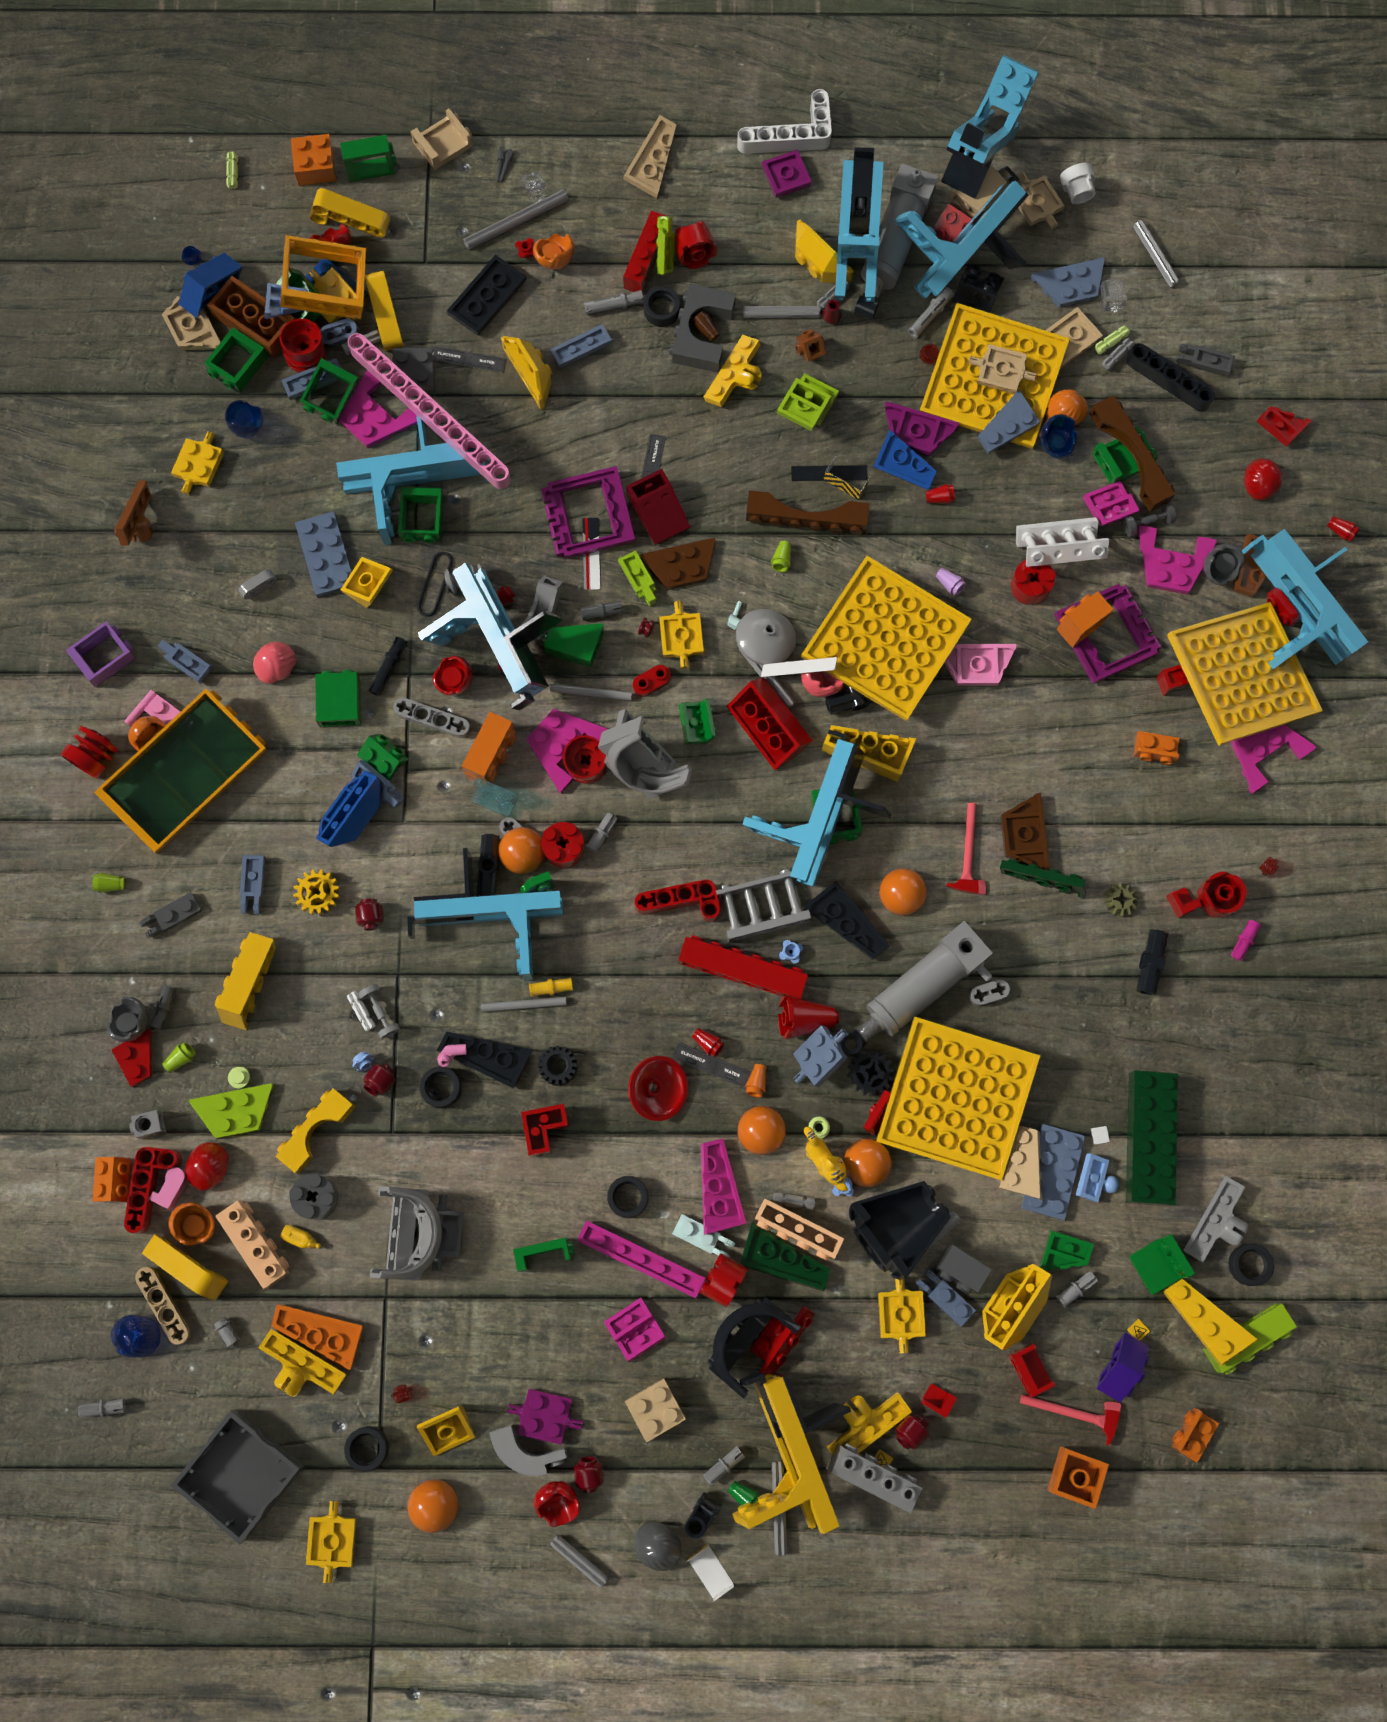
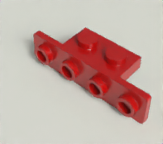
(777, 1341)

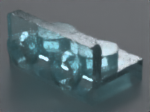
(494, 797)

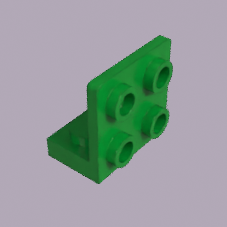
(1161, 1264)

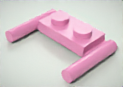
(154, 706)

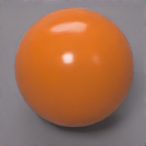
(521, 850)
(903, 891)
(761, 1130)
(867, 1163)
(432, 1506)

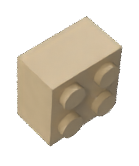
(655, 1410)

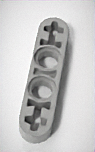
(430, 720)

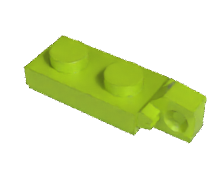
(665, 245)
(638, 576)

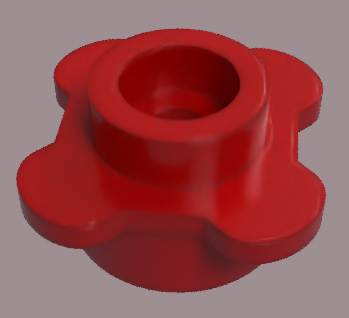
(525, 253)

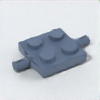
(820, 1056)

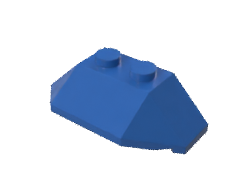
(350, 811)

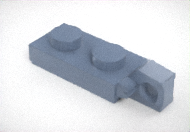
(185, 661)
(387, 791)

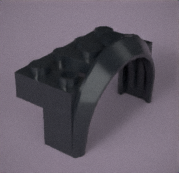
(729, 1347)

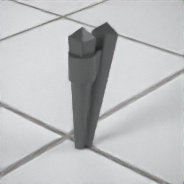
(503, 162)

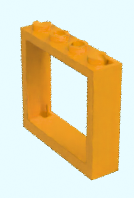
(320, 302)

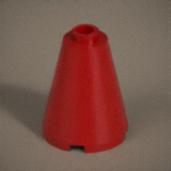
(804, 1017)

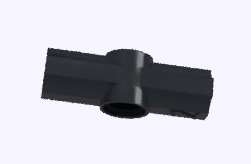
(846, 700)
(488, 853)
(1152, 962)

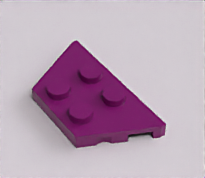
(918, 429)

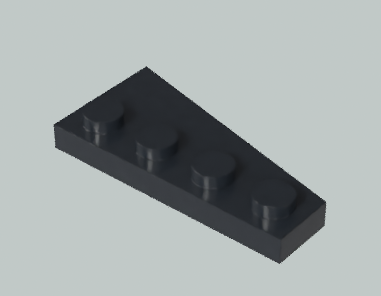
(844, 917)
(490, 1058)

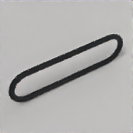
(426, 581)

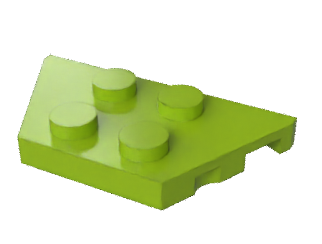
(233, 1111)

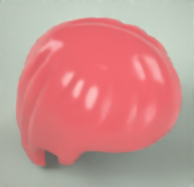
(274, 662)
(821, 683)

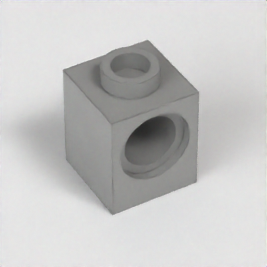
(157, 1124)

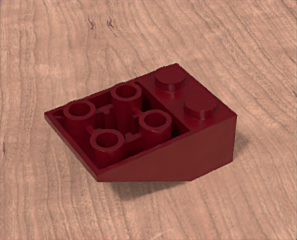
(657, 506)

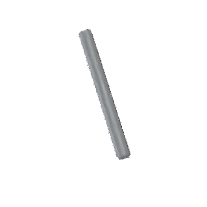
(515, 219)

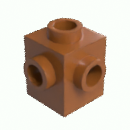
(810, 345)

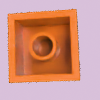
(313, 159)
(1084, 618)
(1077, 1477)

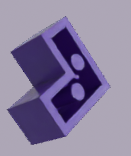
(1124, 1369)

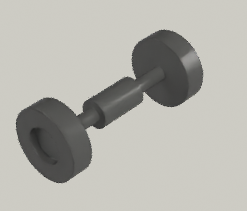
(1168, 514)

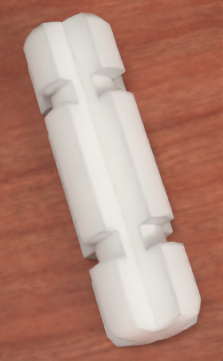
(361, 1011)

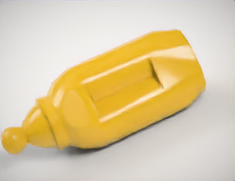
(298, 1237)

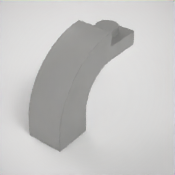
(545, 599)
(519, 1460)

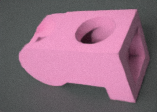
(172, 1188)

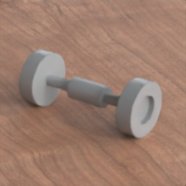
(369, 992)

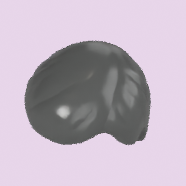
(1223, 564)
(128, 1020)
(657, 1546)

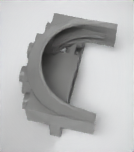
(631, 753)

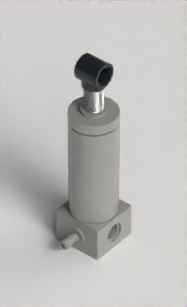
(910, 191)
(923, 985)

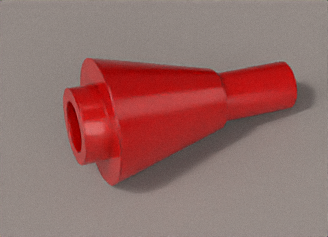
(505, 595)

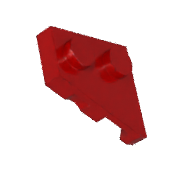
(1282, 424)
(135, 1058)

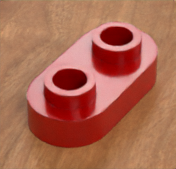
(1284, 608)
(652, 681)

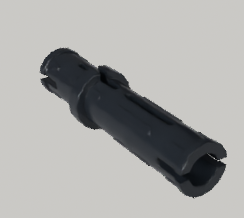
(392, 657)

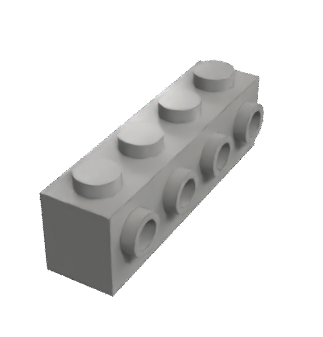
(874, 1478)

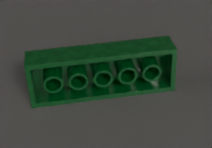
(1152, 1138)

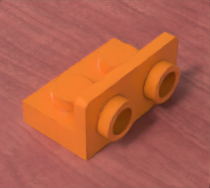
(1156, 747)
(1194, 1434)

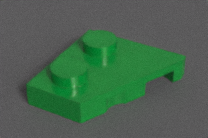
(539, 883)
(1065, 1252)

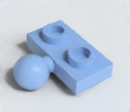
(1094, 1179)

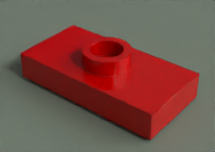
(876, 1114)

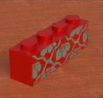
(643, 257)

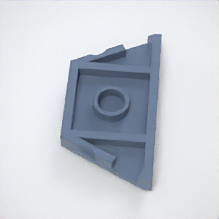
(1071, 283)

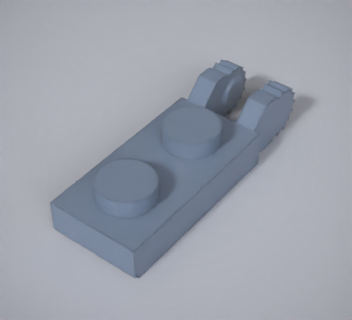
(252, 882)
(947, 1299)

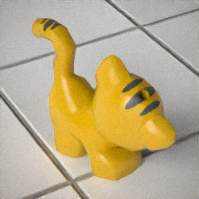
(828, 1166)

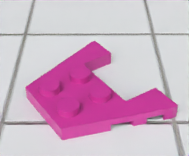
(368, 419)
(1171, 569)
(550, 740)
(1260, 745)

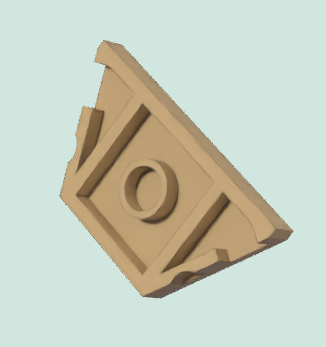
(189, 331)

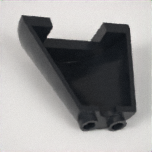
(899, 1226)

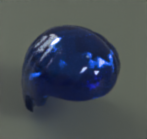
(243, 419)
(1058, 436)
(135, 1336)

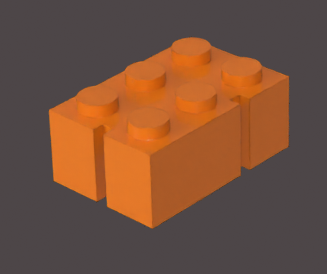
(489, 748)

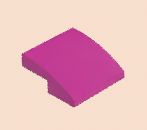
(1110, 503)
(634, 1330)

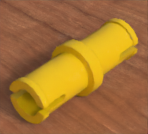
(550, 987)

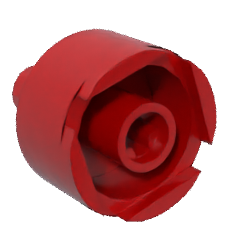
(694, 245)
(1032, 592)
(551, 842)
(1219, 883)
(723, 1280)

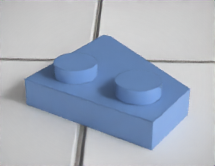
(273, 298)

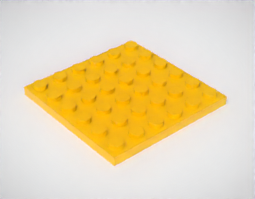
(954, 385)
(887, 637)
(1232, 676)
(958, 1098)

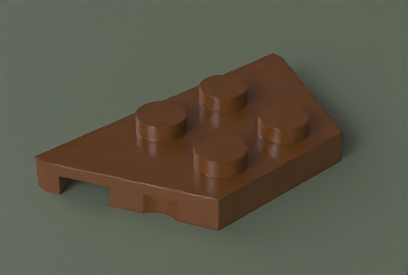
(681, 564)
(1025, 833)

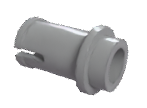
(226, 1331)

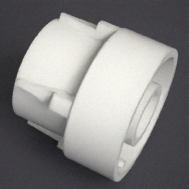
(1079, 182)

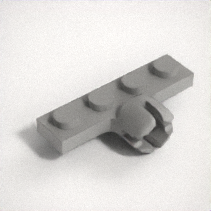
(1218, 1222)

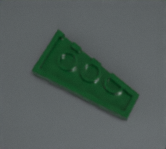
(1044, 878)
(774, 1257)

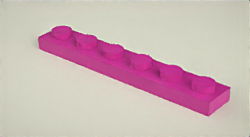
(641, 1259)

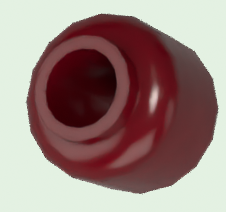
(369, 914)
(379, 1080)
(912, 1432)
(588, 1474)

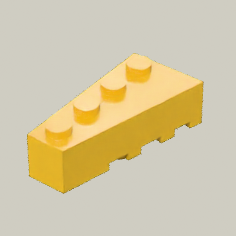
(883, 753)
(245, 980)

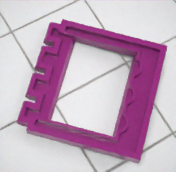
(615, 505)
(1137, 628)

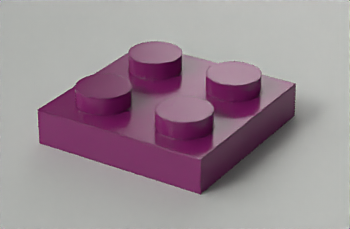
(786, 173)

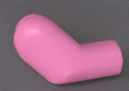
(449, 1053)

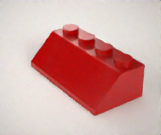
(769, 723)

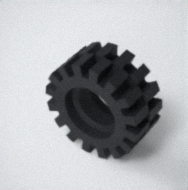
(548, 1056)

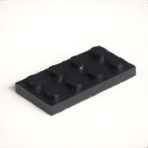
(486, 295)

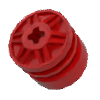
(302, 344)
(89, 752)
(573, 756)

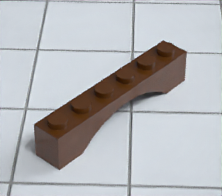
(1111, 419)
(766, 509)

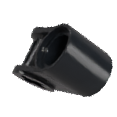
(702, 1514)

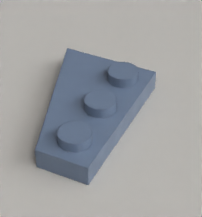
(1008, 424)

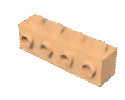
(798, 1228)
(252, 1244)

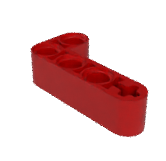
(677, 902)
(137, 1189)

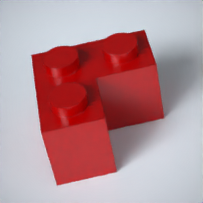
(538, 1123)

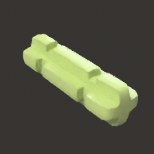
(232, 170)
(1112, 339)

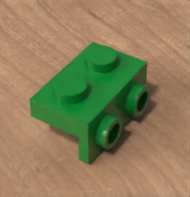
(697, 722)
(382, 755)

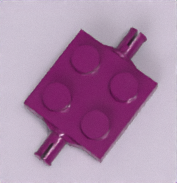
(544, 1416)

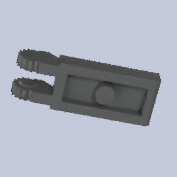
(1206, 359)
(172, 915)

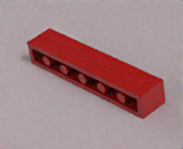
(742, 968)

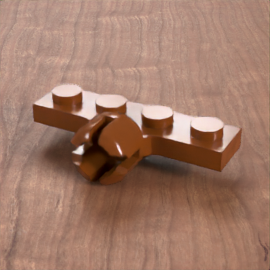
(133, 517)

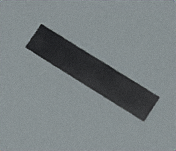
(817, 473)

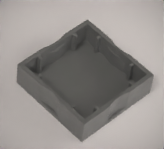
(237, 1476)

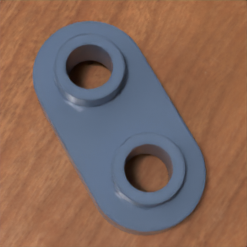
(339, 330)

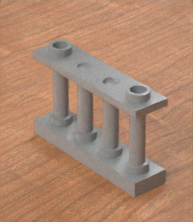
(757, 925)

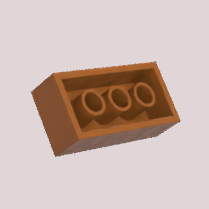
(244, 310)

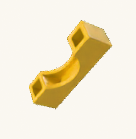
(297, 1152)

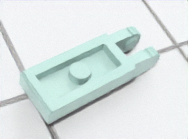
(693, 1233)

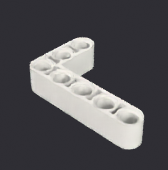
(792, 133)

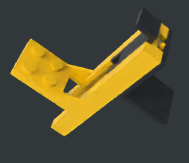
(802, 1480)

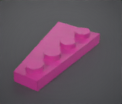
(719, 1191)

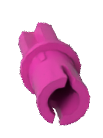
(1245, 940)

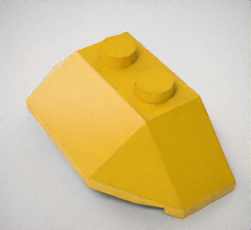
(817, 255)
(530, 367)
(1015, 1305)

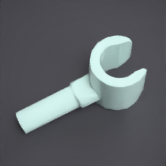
(733, 621)

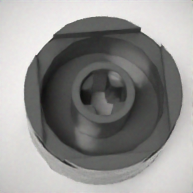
(301, 1196)

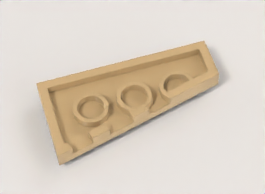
(650, 161)

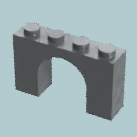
(688, 349)

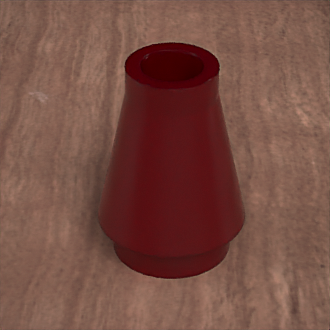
(832, 312)

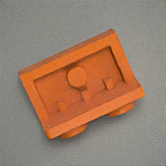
(111, 1179)

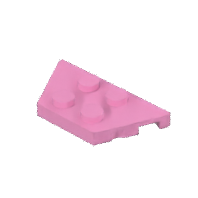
(979, 663)

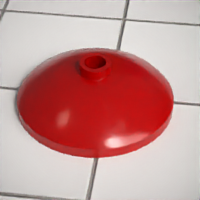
(668, 1090)

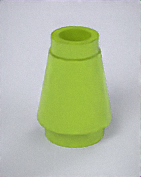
(782, 557)
(105, 883)
(180, 1056)

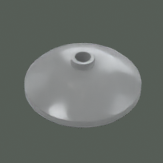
(765, 646)

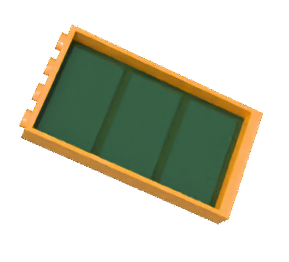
(181, 770)

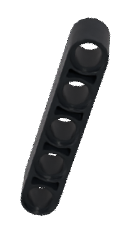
(1167, 368)

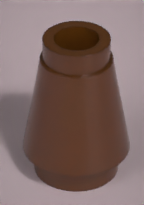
(705, 325)

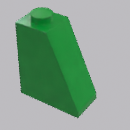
(574, 643)

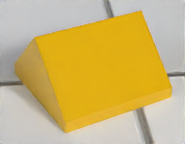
(366, 581)
(446, 1430)

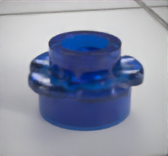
(191, 251)

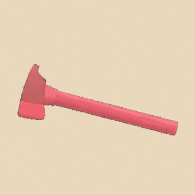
(966, 883)
(1107, 1422)

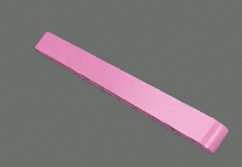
(433, 418)

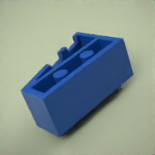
(205, 282)

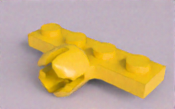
(735, 372)
(299, 1366)
(870, 1424)

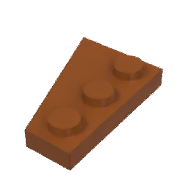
(1250, 573)

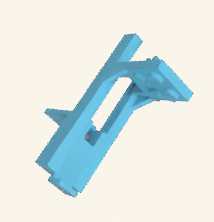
(388, 472)
(1289, 568)

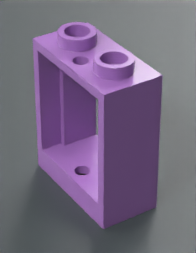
(89, 642)

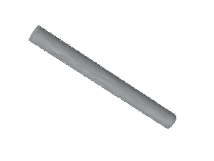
(590, 692)
(523, 1004)

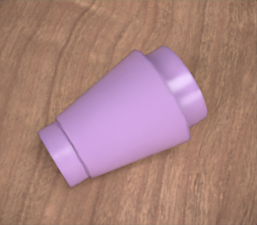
(953, 583)

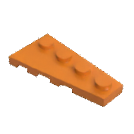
(325, 1334)

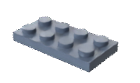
(324, 553)
(1058, 1168)

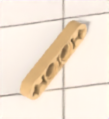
(160, 1307)

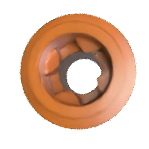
(757, 1081)

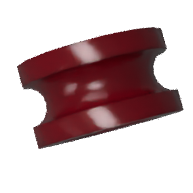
(646, 627)

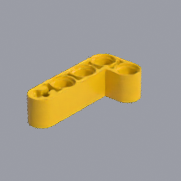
(348, 212)
(384, 310)
(184, 1268)

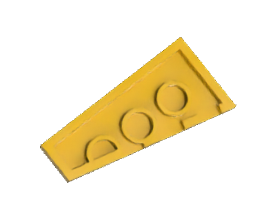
(1212, 1326)

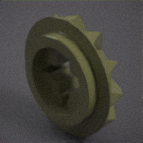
(1115, 906)

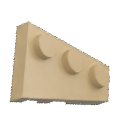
(1023, 1166)

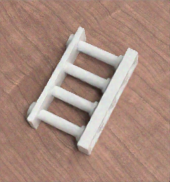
(1047, 545)

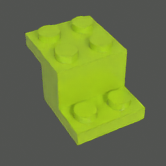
(807, 402)

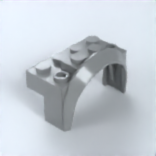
(401, 1244)

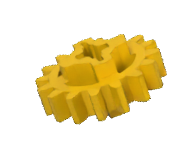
(320, 885)

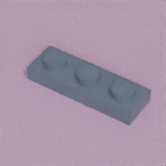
(581, 346)
(296, 384)

